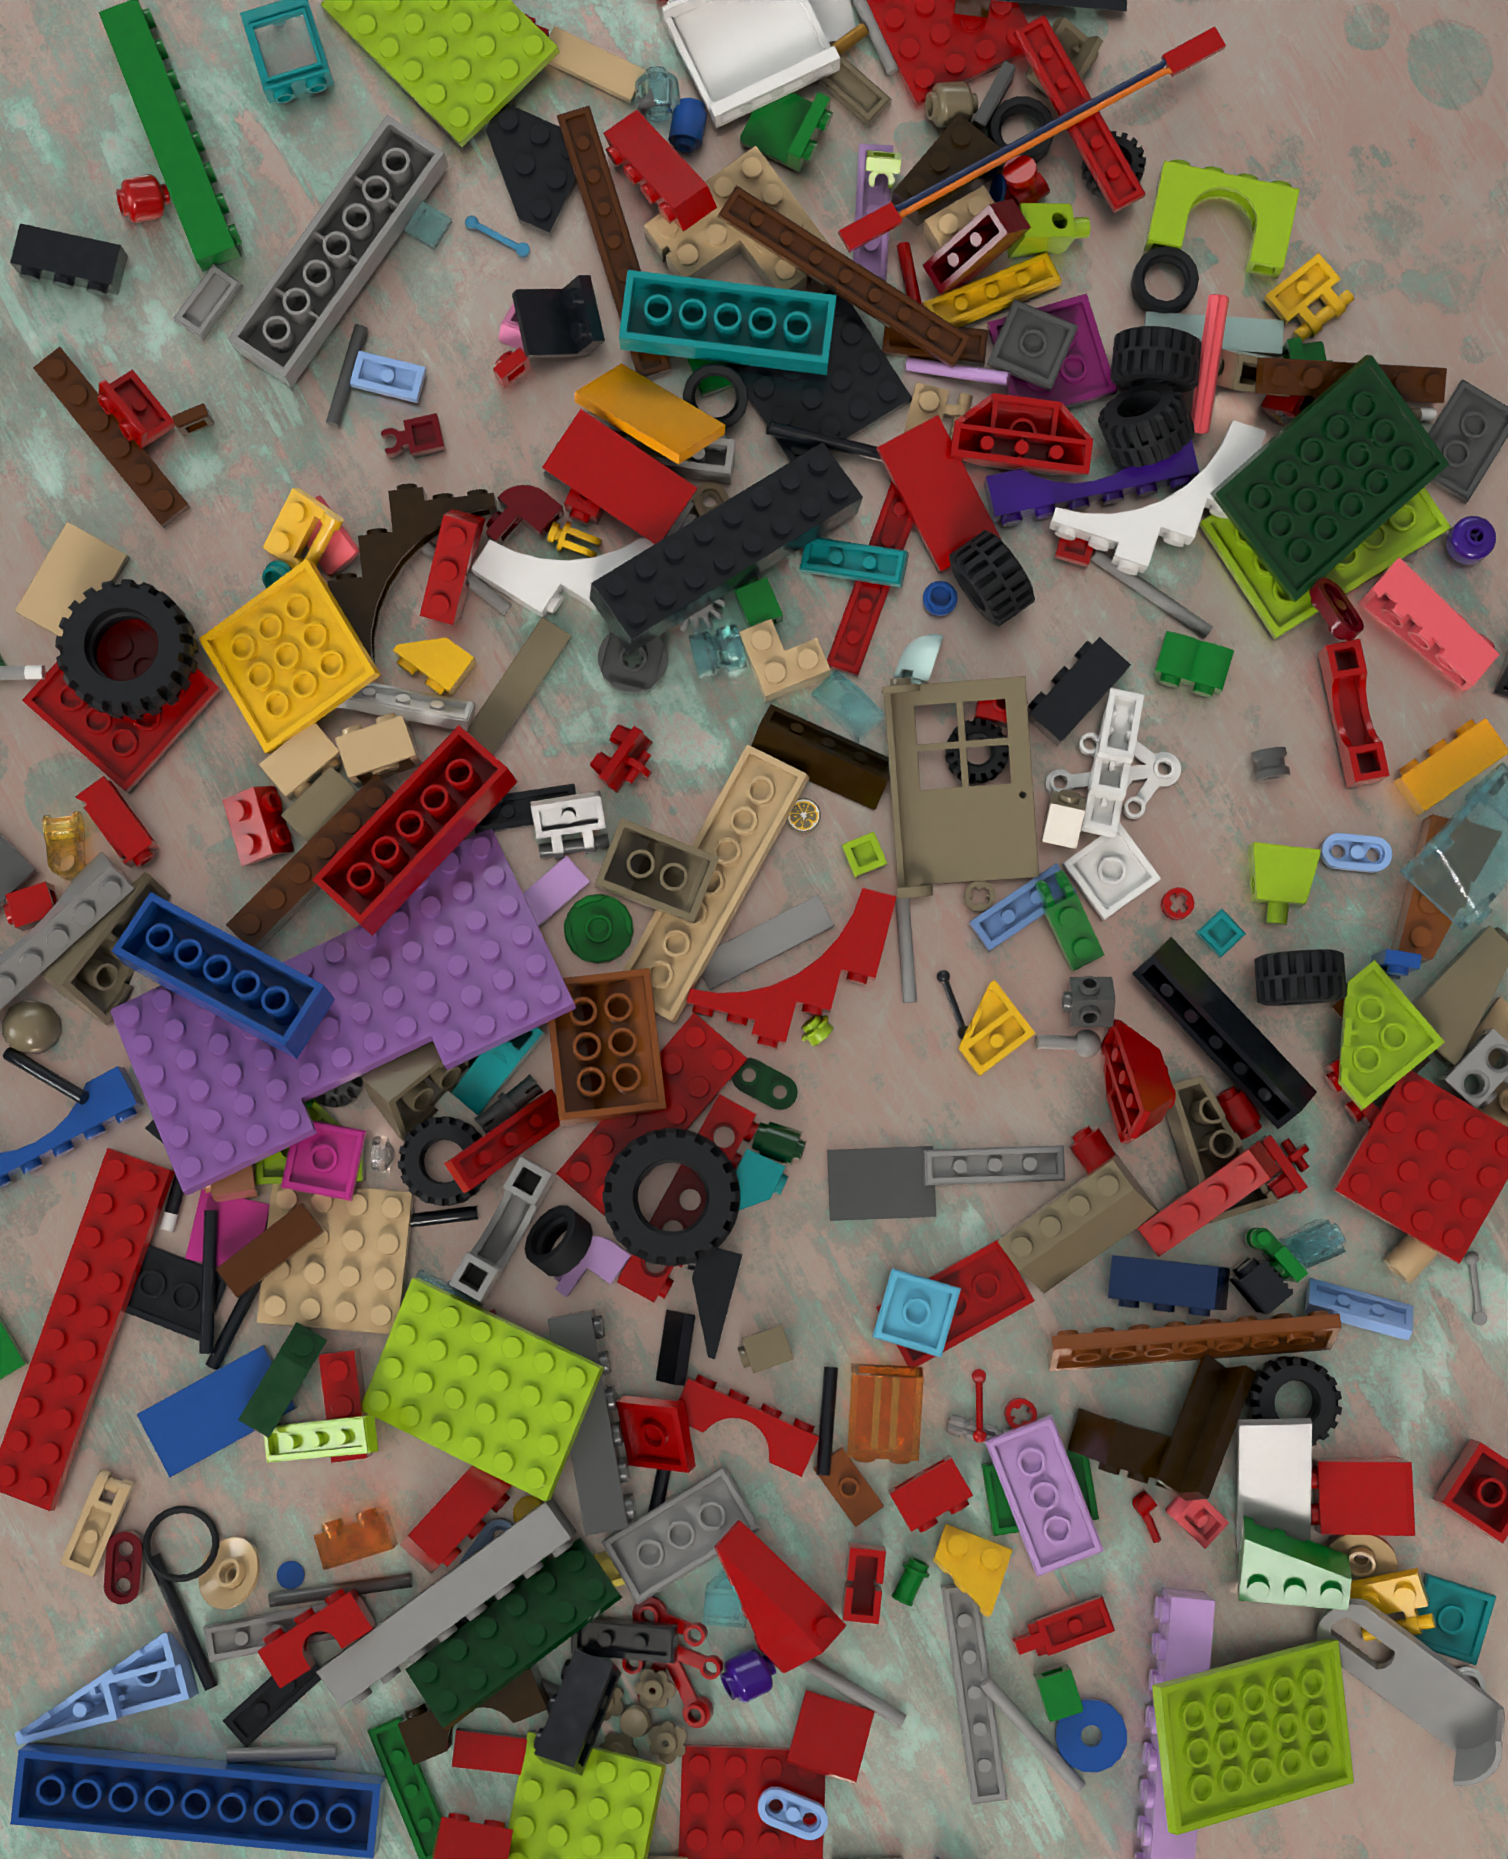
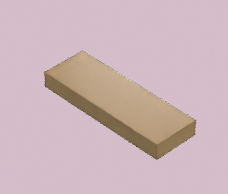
(595, 65)

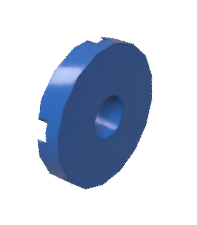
(1102, 1753)

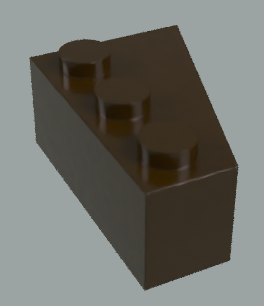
(953, 151)

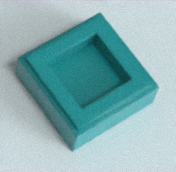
(1220, 933)

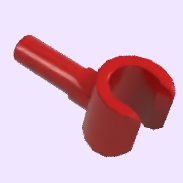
(1144, 1505)

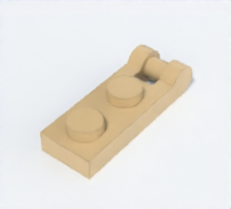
(97, 1524)

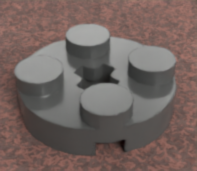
(632, 680)

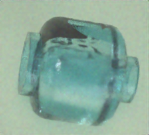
(657, 94)

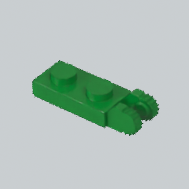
(1069, 923)

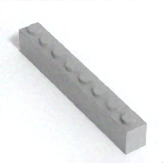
(446, 1602)

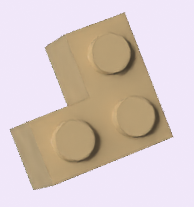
(778, 669)

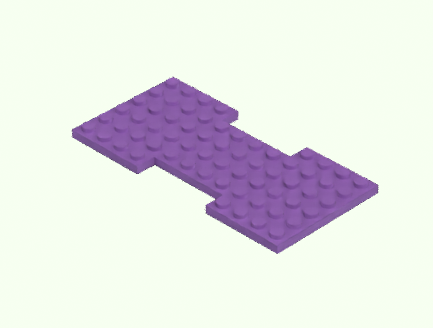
(446, 968)

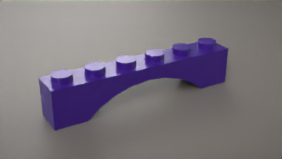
(1021, 494)

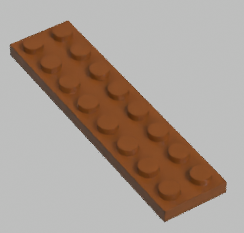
(1190, 1342)

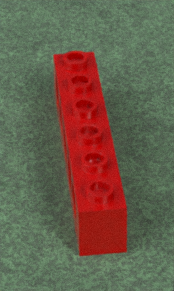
(722, 1114)

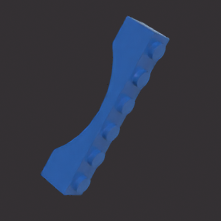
(110, 1099)

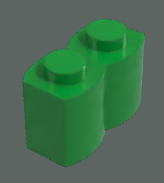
(1193, 664)

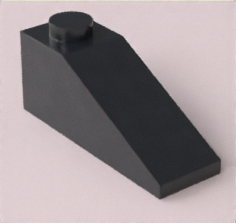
(713, 1287)

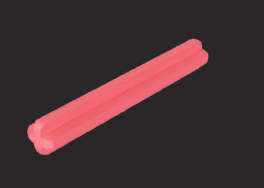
(1209, 362)

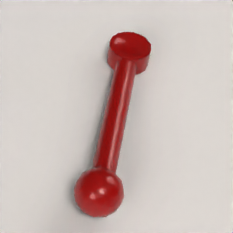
(979, 1378)

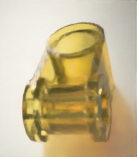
(63, 838)

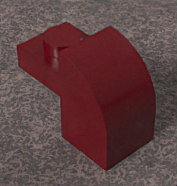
(526, 506)

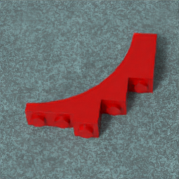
(772, 1007)

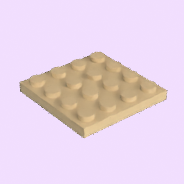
(351, 1271)

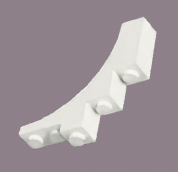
(1174, 518)
(539, 582)

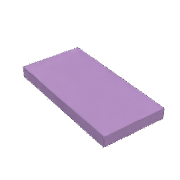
(1044, 1495)

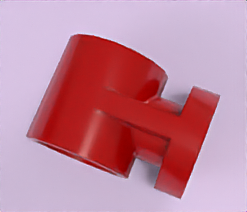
(1024, 181)

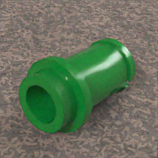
(910, 1581)

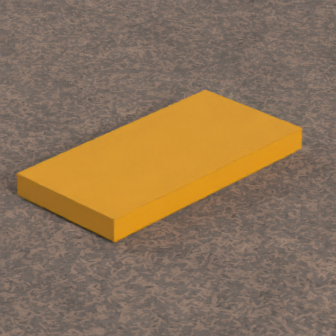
(649, 413)

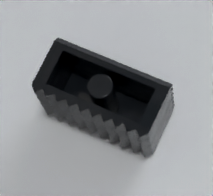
(1260, 1285)

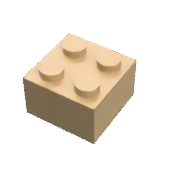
(378, 749)

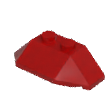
(1022, 435)
(1135, 1081)

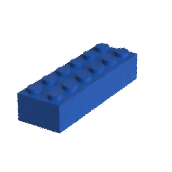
(223, 975)

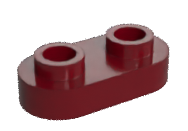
(1336, 609)
(121, 1565)

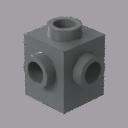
(1090, 1001)

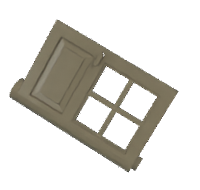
(963, 829)

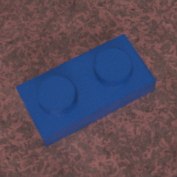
(1396, 962)

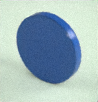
(290, 1575)

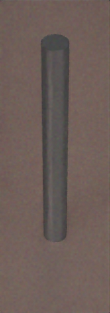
(321, 1592)

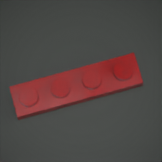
(505, 1142)

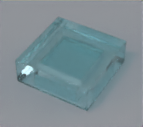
(428, 225)

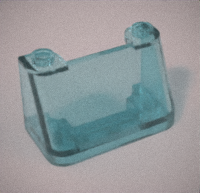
(1468, 857)

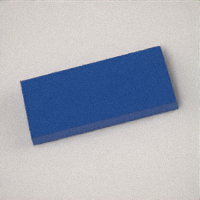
(205, 1413)

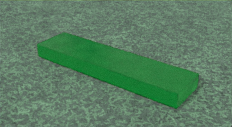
(408, 1786)

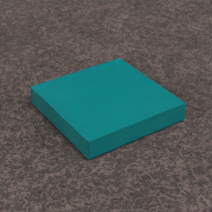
(1459, 1617)

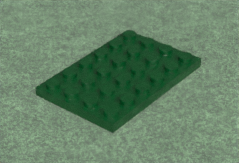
(1330, 478)

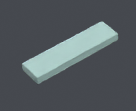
(1240, 333)

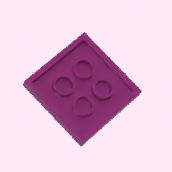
(1085, 368)

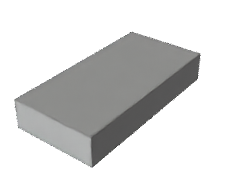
(208, 302)

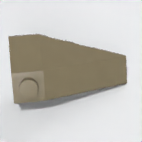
(89, 969)
(411, 1087)

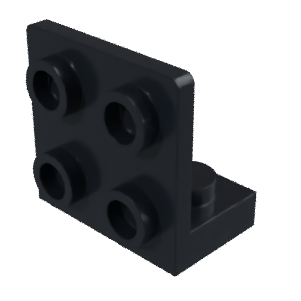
(559, 320)

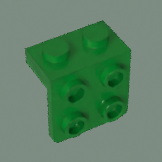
(788, 128)

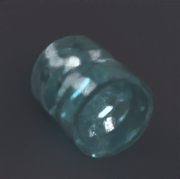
(710, 662)

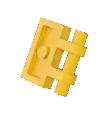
(1301, 290)
(1394, 1594)

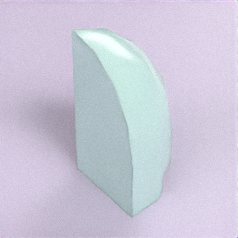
(919, 659)

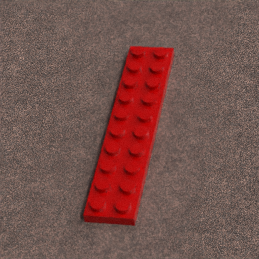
(81, 1328)

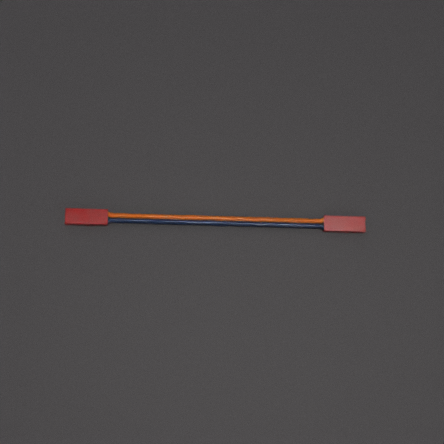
(888, 218)

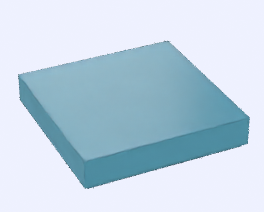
(916, 1312)

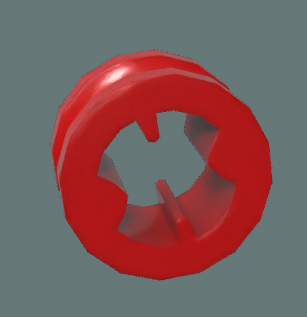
(1166, 903)
(1016, 1403)

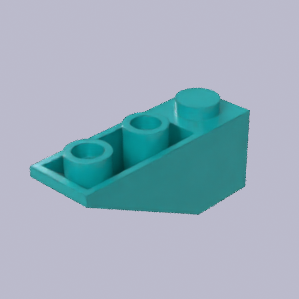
(494, 1069)

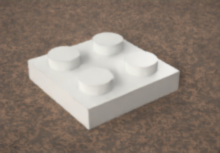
(1111, 872)

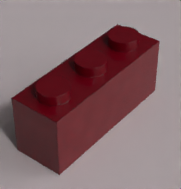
(976, 245)

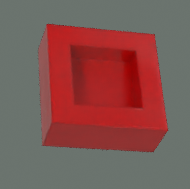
(511, 366)
(1074, 551)

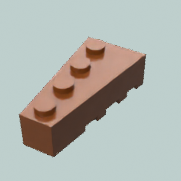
(1420, 922)

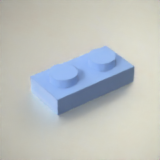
(388, 376)

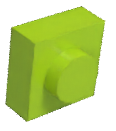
(864, 854)

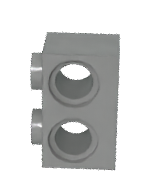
(1476, 1063)

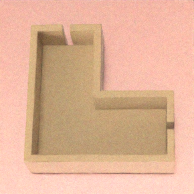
(714, 243)

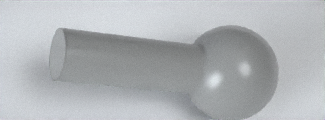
(1085, 1042)

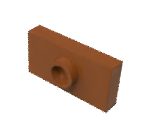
(850, 1489)

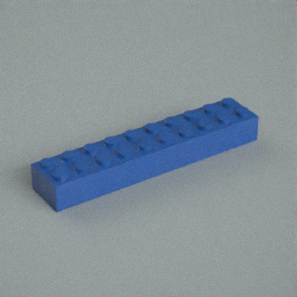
(198, 1800)

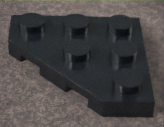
(532, 166)

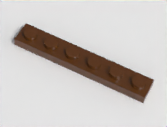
(1314, 377)
(103, 429)

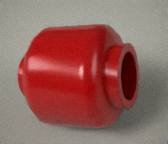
(142, 198)

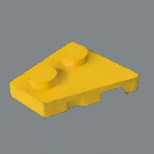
(993, 1031)
(973, 1564)

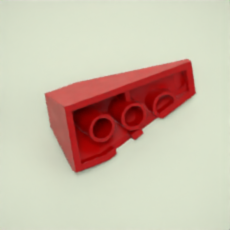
(783, 1611)

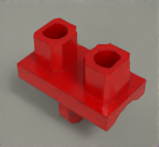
(627, 760)
(1288, 1179)

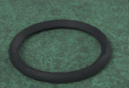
(154, 1523)

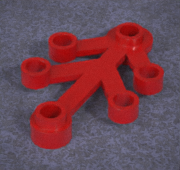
(684, 1655)

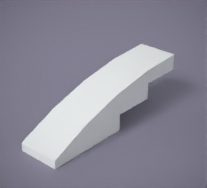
(1112, 762)

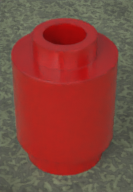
(1239, 1112)
(1091, 1148)

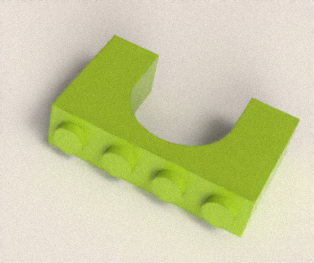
(1266, 204)

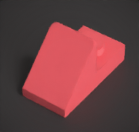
(1197, 1519)

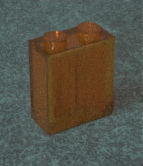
(884, 1413)

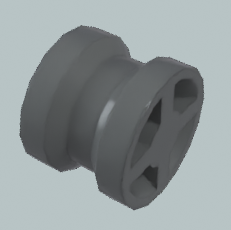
(1270, 763)

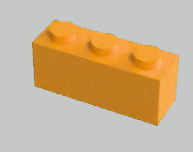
(1450, 765)

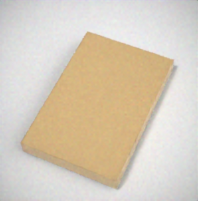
(69, 569)

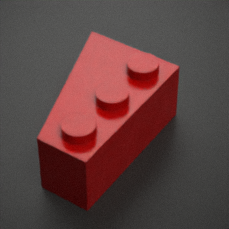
(455, 1517)

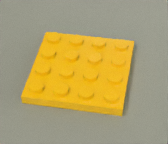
(289, 656)

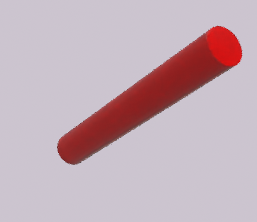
(908, 271)

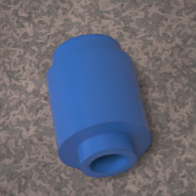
(688, 125)

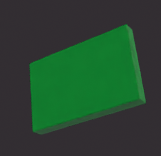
(999, 1510)

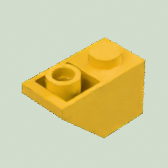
(437, 660)

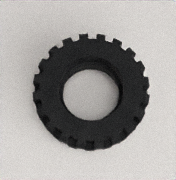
(95, 617)
(622, 1204)

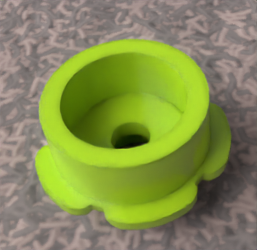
(816, 1029)

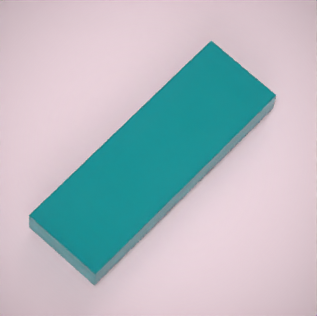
(855, 562)

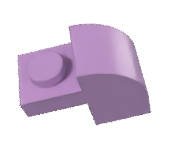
(602, 1258)

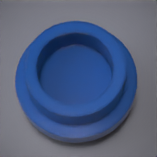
(940, 598)

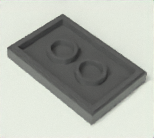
(1469, 437)
(878, 1184)

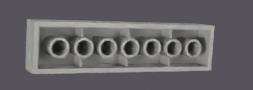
(339, 251)

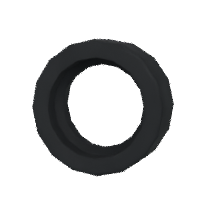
(1021, 105)
(1171, 256)
(732, 376)
(570, 1249)

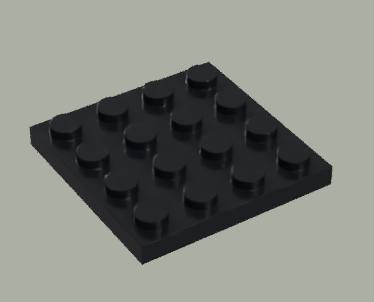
(845, 402)

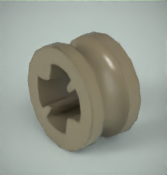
(980, 907)

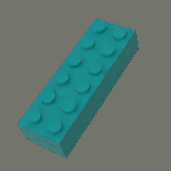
(727, 322)

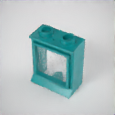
(287, 49)

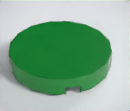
(598, 929)

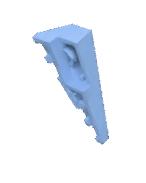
(145, 1680)

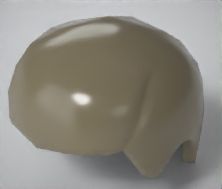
(31, 1027)

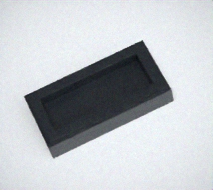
(675, 1347)

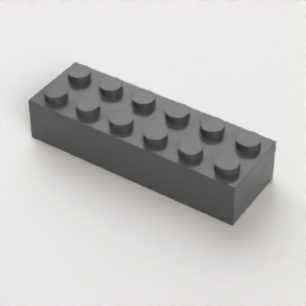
(595, 1452)

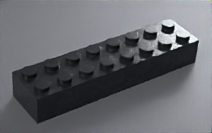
(725, 548)

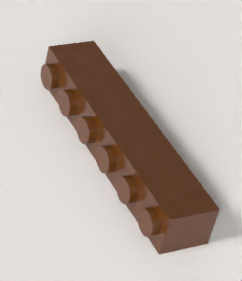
(293, 883)

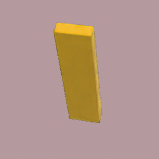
(996, 291)

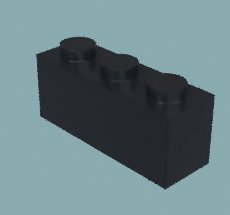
(68, 260)
(1077, 690)
(576, 1712)

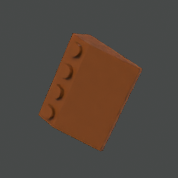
(607, 1049)

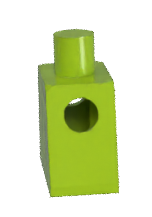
(1051, 229)
(1281, 877)

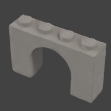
(489, 1257)

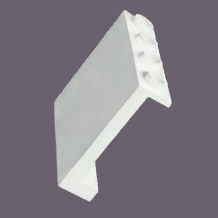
(749, 51)

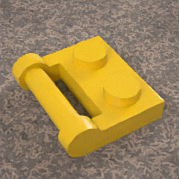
(296, 526)

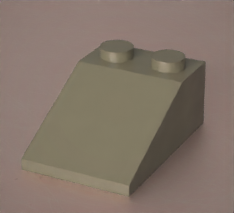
(656, 871)

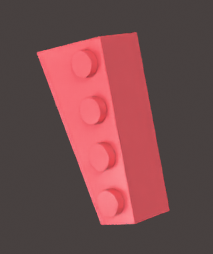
(1429, 625)

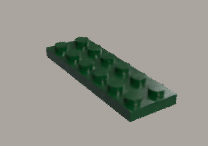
(513, 1634)

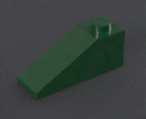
(282, 1380)

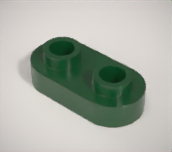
(762, 1086)

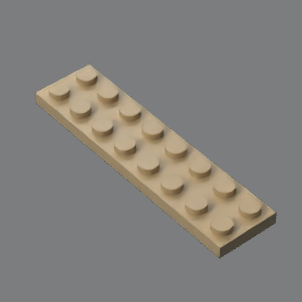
(741, 833)

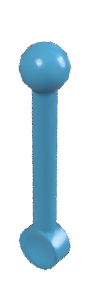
(522, 249)

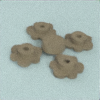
(636, 1720)

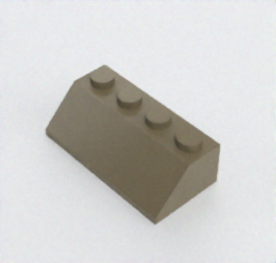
(1078, 1224)

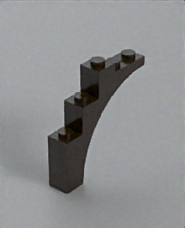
(386, 553)

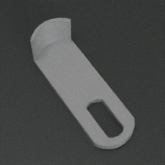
(1425, 1690)

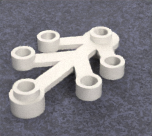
(1148, 771)

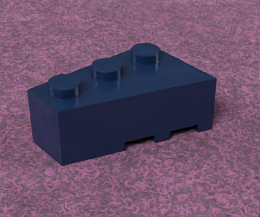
(1168, 1285)

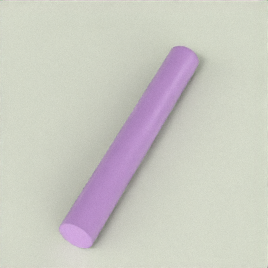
(958, 371)

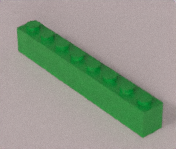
(169, 134)

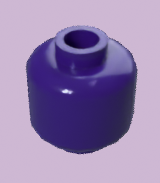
(1471, 540)
(748, 1676)

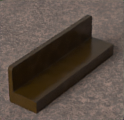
(824, 756)
(1204, 1428)

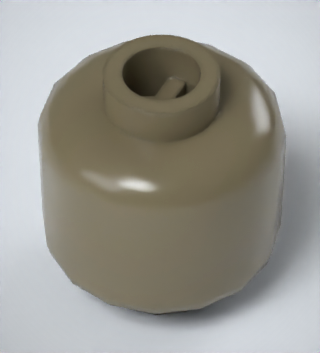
(950, 100)

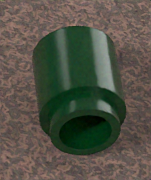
(779, 1142)

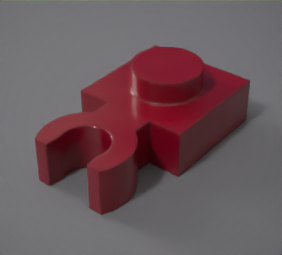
(420, 435)

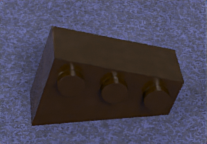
(1118, 1445)

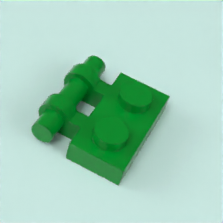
(1276, 1253)

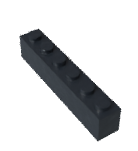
(1225, 1033)

